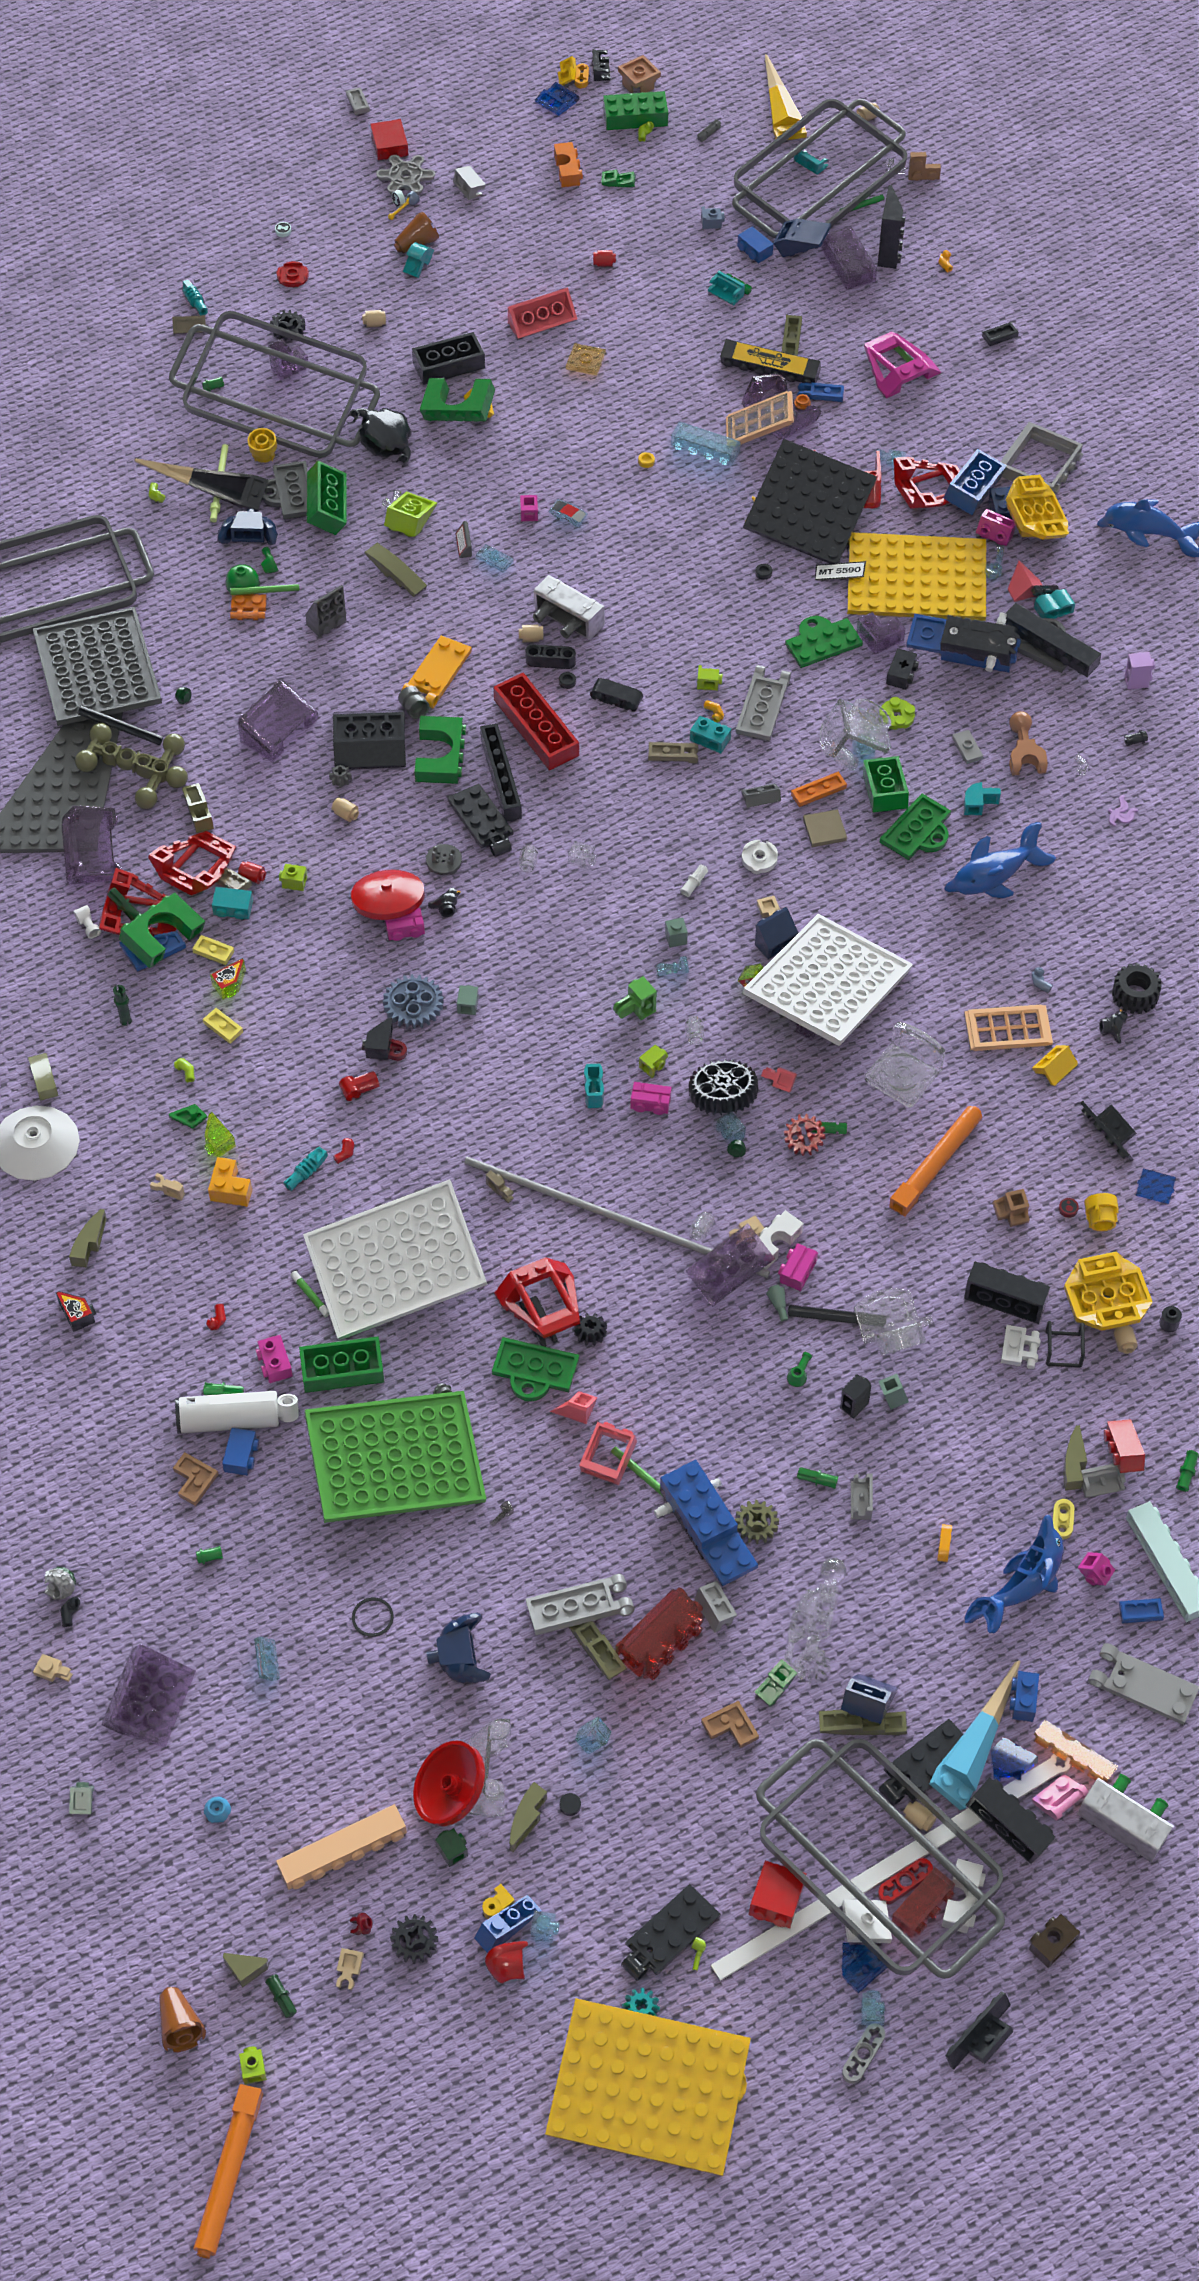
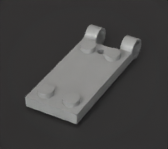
(762, 704)
(578, 1605)
(1145, 1685)

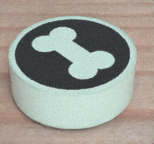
(398, 198)
(283, 229)

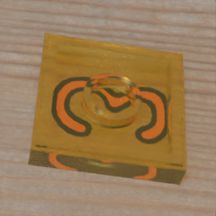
(585, 359)

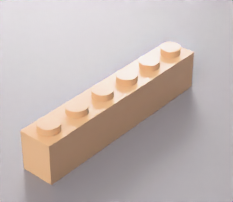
(341, 1847)

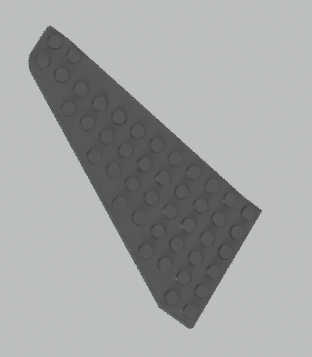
(35, 811)

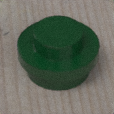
(183, 695)
(736, 1148)

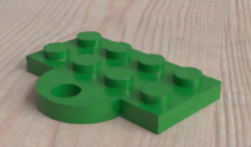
(823, 640)
(918, 828)
(534, 1368)

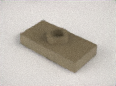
(183, 323)
(234, 880)

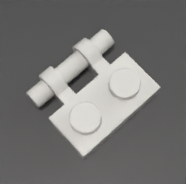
(1014, 1343)

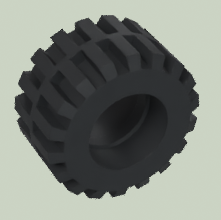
(1136, 1000)

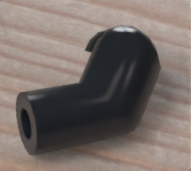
(68, 1610)

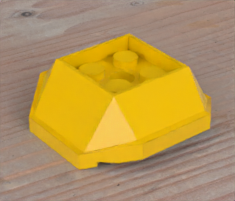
(1036, 509)
(1109, 1276)

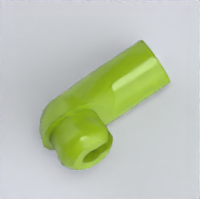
(644, 130)
(154, 494)
(183, 1064)

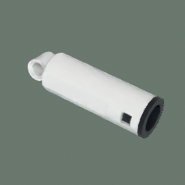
(234, 1411)

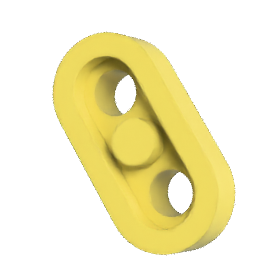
(1063, 1520)

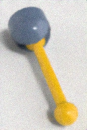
(411, 198)

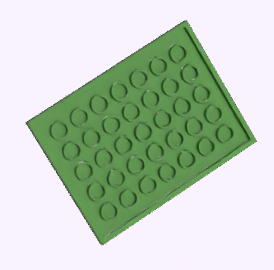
(394, 1456)

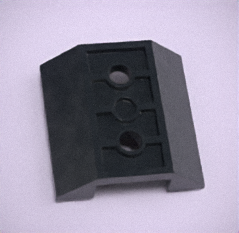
(369, 744)

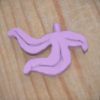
(1117, 813)

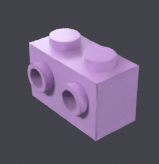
(1139, 670)

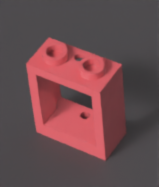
(601, 1471)

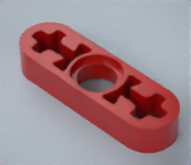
(896, 1895)

